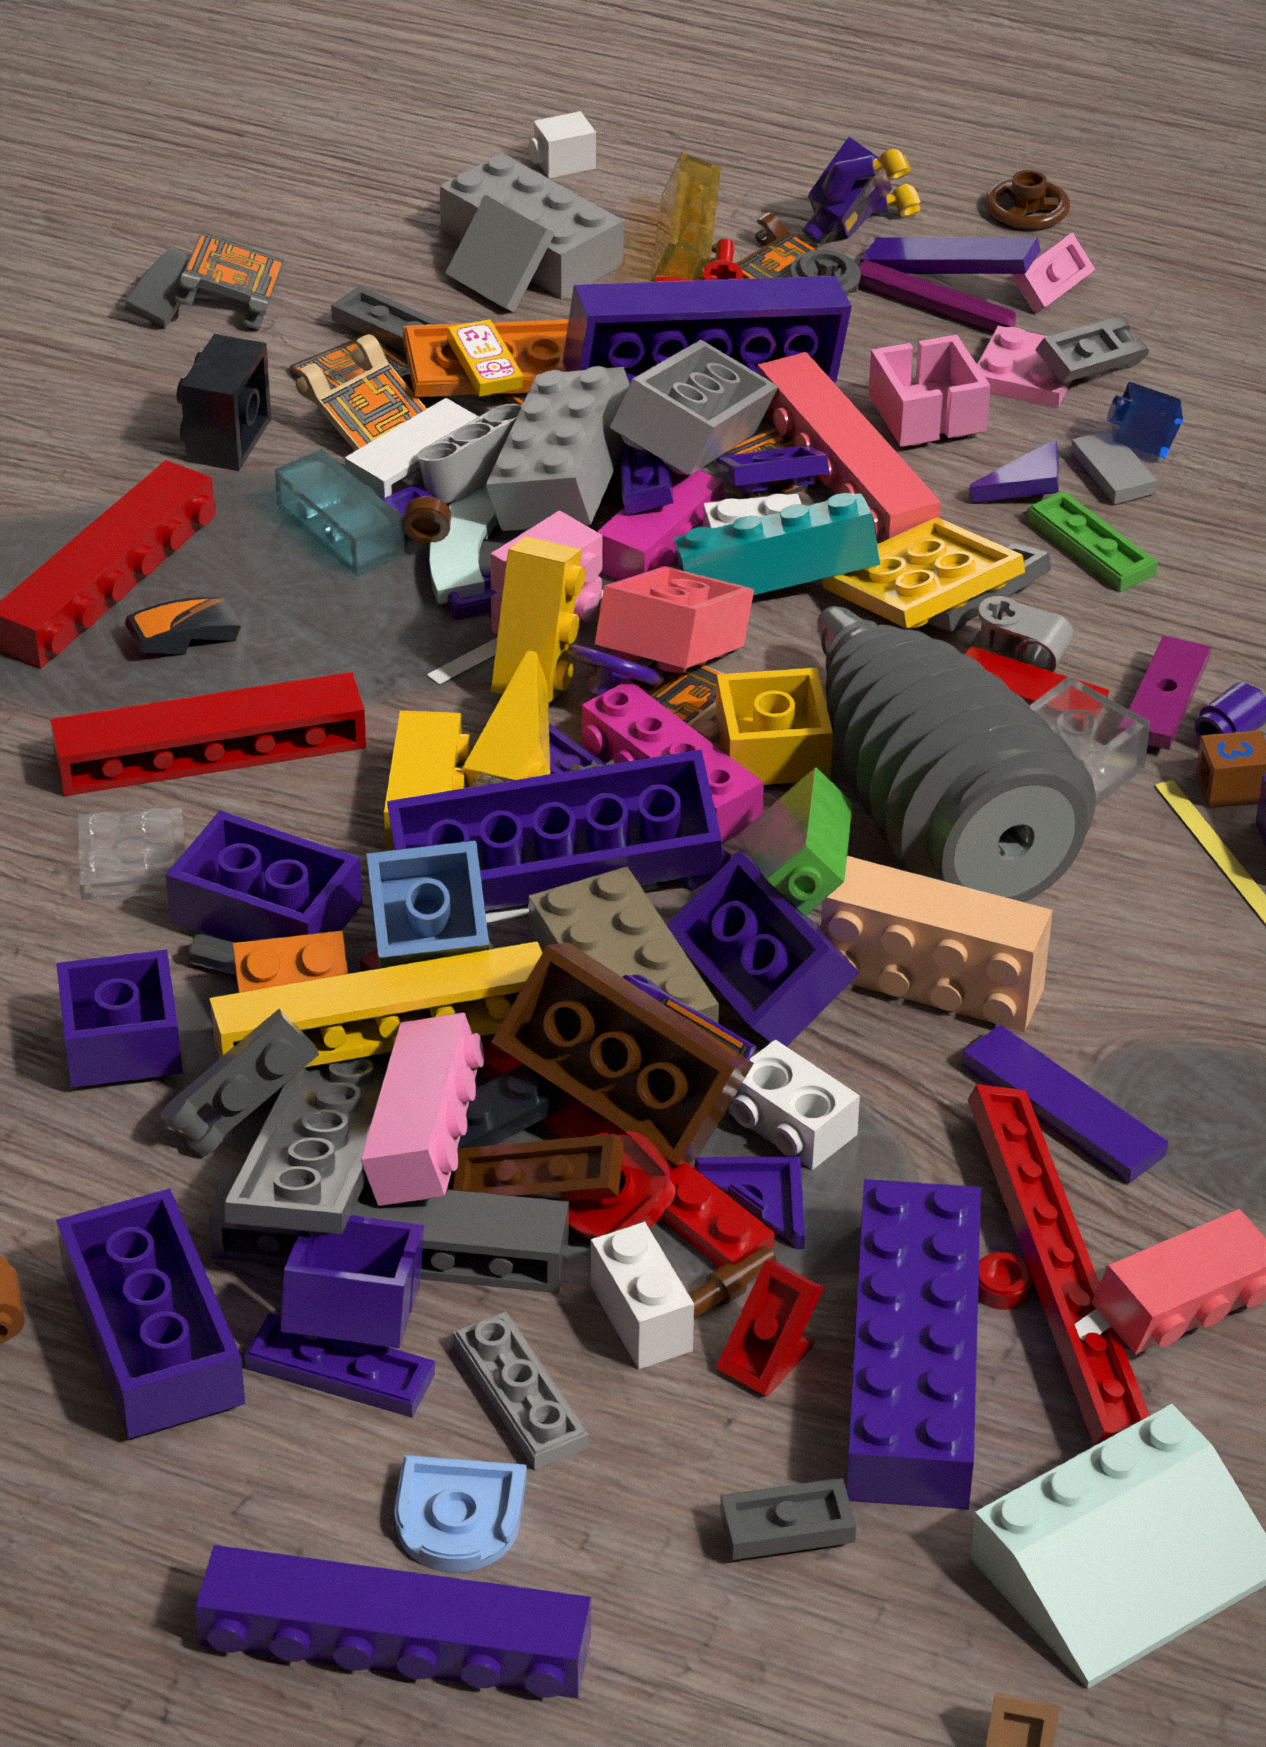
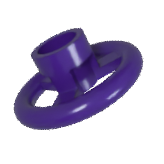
(612, 670)

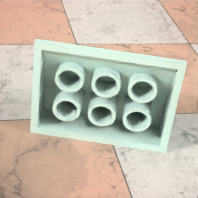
(1123, 1545)

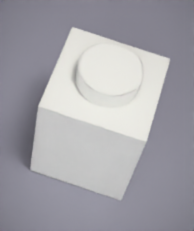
(563, 144)

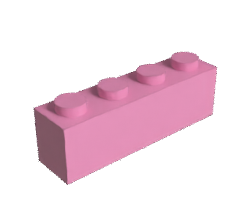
(422, 1109)

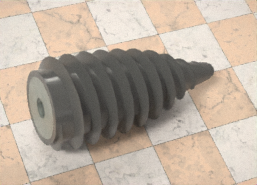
(952, 760)

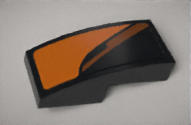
(172, 624)

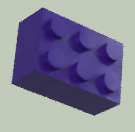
(261, 883)
(761, 951)

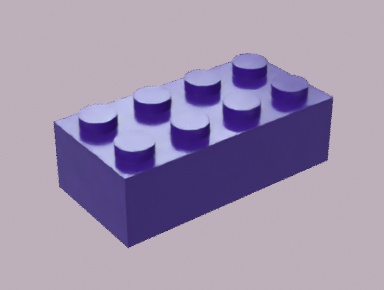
(150, 1313)

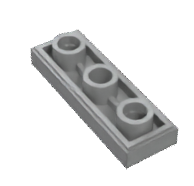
(520, 1390)

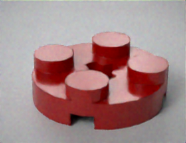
(642, 1199)

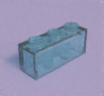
(340, 512)

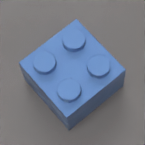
(427, 903)

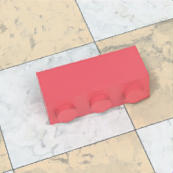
(1184, 1282)

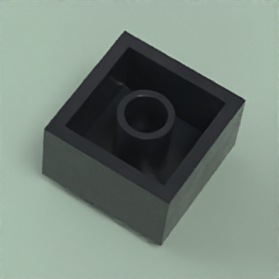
(225, 402)

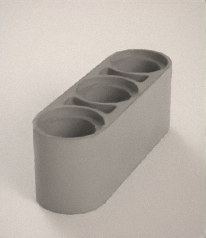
(466, 455)

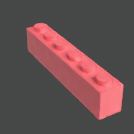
(859, 458)

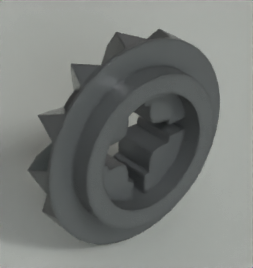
(828, 264)

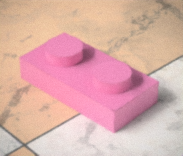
(1054, 273)

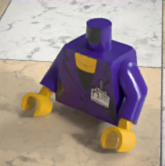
(855, 187)

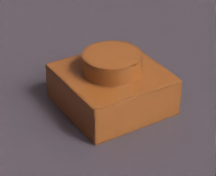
(1022, 1722)

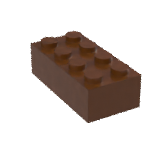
(622, 1052)

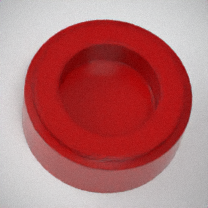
(1004, 1281)

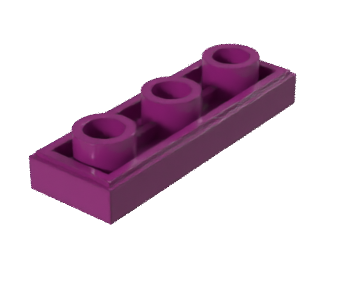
(1169, 688)

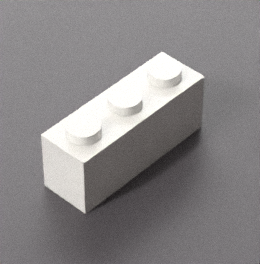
(392, 459)

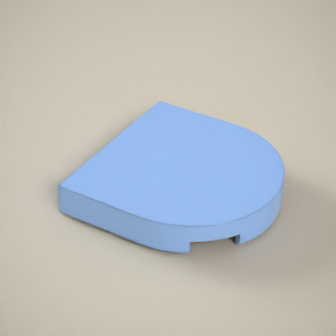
(458, 1511)

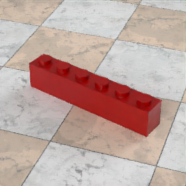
(104, 563)
(208, 733)

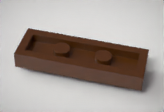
(544, 1169)

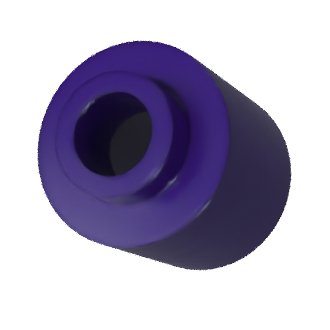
(1235, 710)

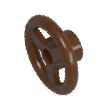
(1029, 192)

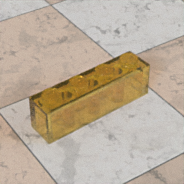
(686, 219)

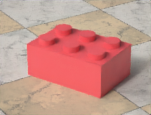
(673, 618)

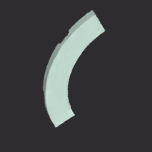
(456, 557)

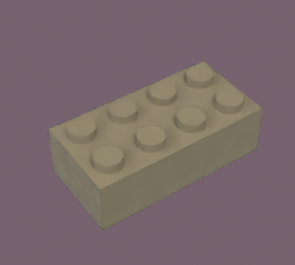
(620, 929)

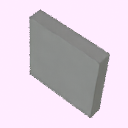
(499, 253)

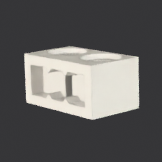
(796, 1105)

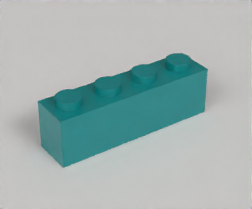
(785, 546)

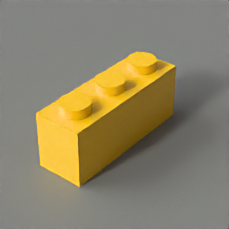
(538, 611)
(426, 758)

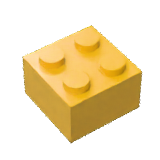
(775, 723)

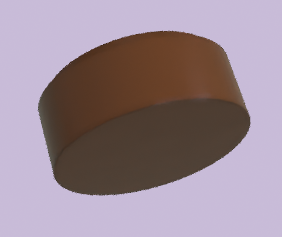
(426, 520)

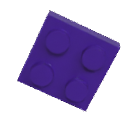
(755, 469)

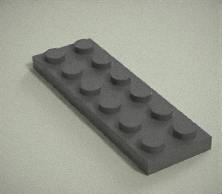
(310, 1150)

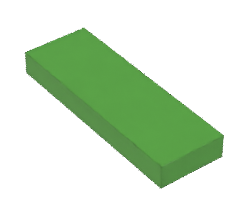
(1092, 541)

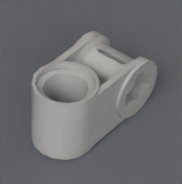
(1023, 633)

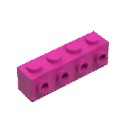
(634, 726)

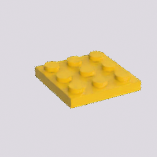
(927, 573)

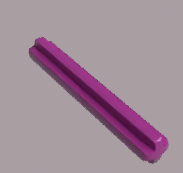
(935, 297)

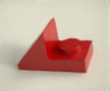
(770, 1329)

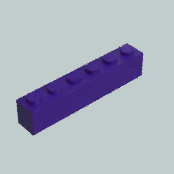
(394, 1621)

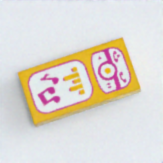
(485, 357)

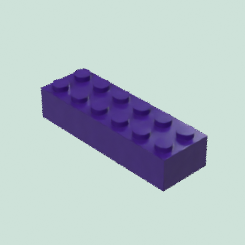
(742, 318)
(574, 825)
(915, 1345)

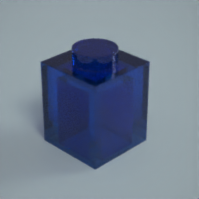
(1145, 419)

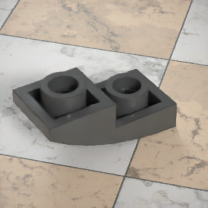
(157, 289)

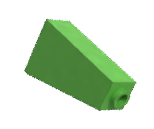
(803, 841)

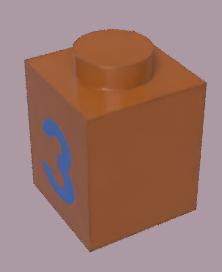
(1231, 768)

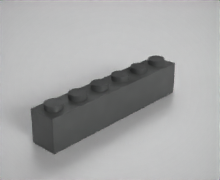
(465, 1238)

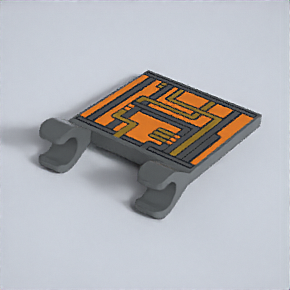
(231, 271)

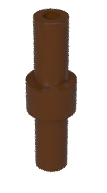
(729, 1281)

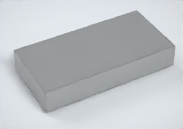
(1113, 467)

